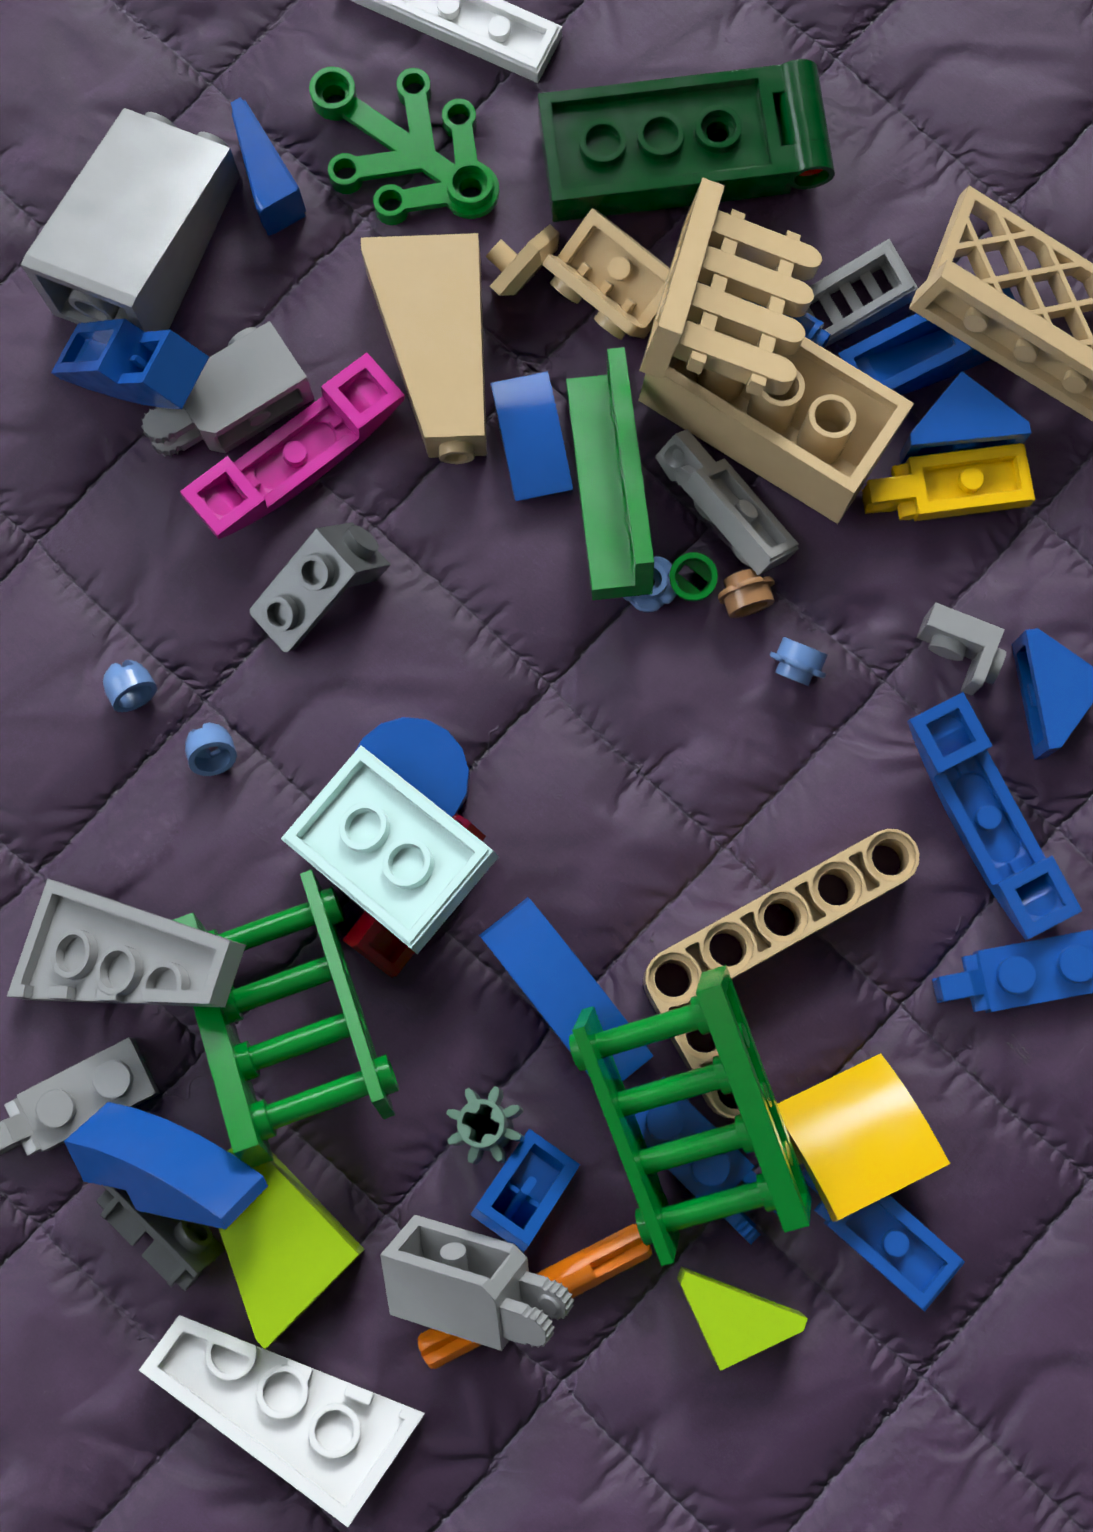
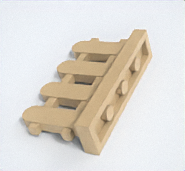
(716, 310)

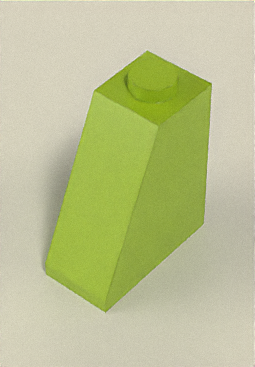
(285, 1252)

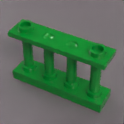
(237, 1063)
(735, 1071)

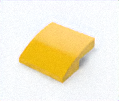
(860, 1137)

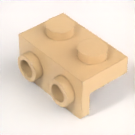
(611, 275)

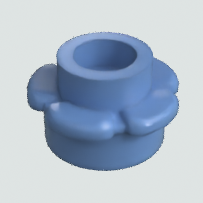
(662, 589)
(799, 661)

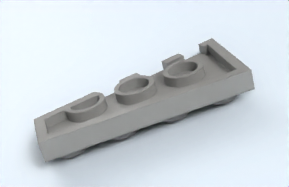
(119, 954)

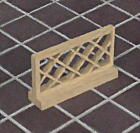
(1000, 327)

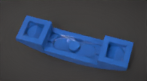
(988, 818)

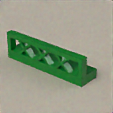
(611, 482)

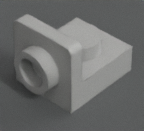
(960, 636)

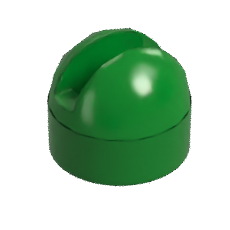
(701, 566)

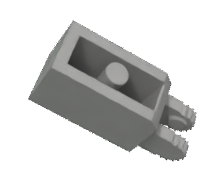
(235, 396)
(469, 1286)

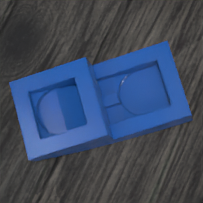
(531, 436)

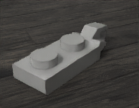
(728, 503)
(62, 1103)

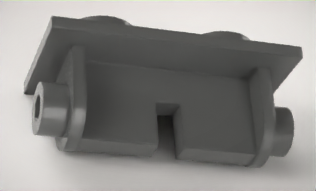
(179, 1246)

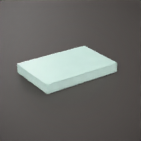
(390, 848)

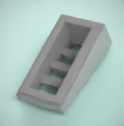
(880, 257)

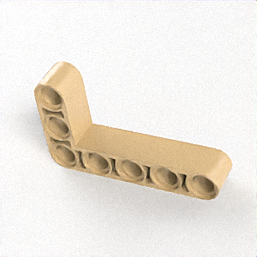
(759, 943)

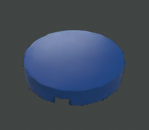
(424, 758)

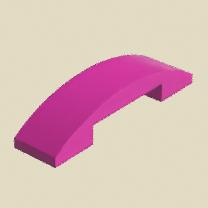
(296, 453)

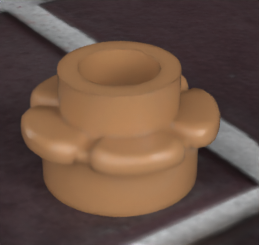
(746, 593)

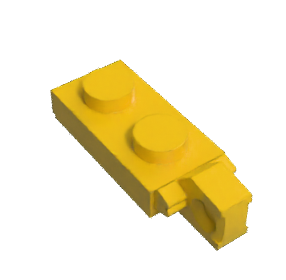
(954, 484)

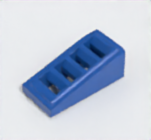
(272, 185)

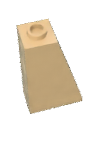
(434, 321)

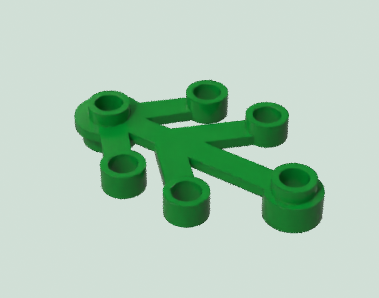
(408, 151)

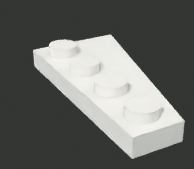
(294, 1419)

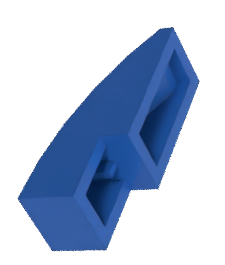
(913, 354)
(131, 363)
(554, 977)
(163, 1166)

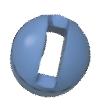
(128, 686)
(199, 756)

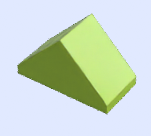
(735, 1320)

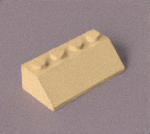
(808, 442)

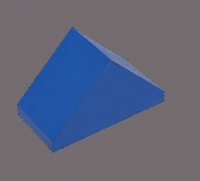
(965, 420)
(1053, 689)
(525, 1190)

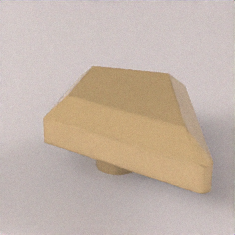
(521, 267)

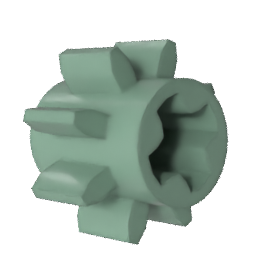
(489, 1142)

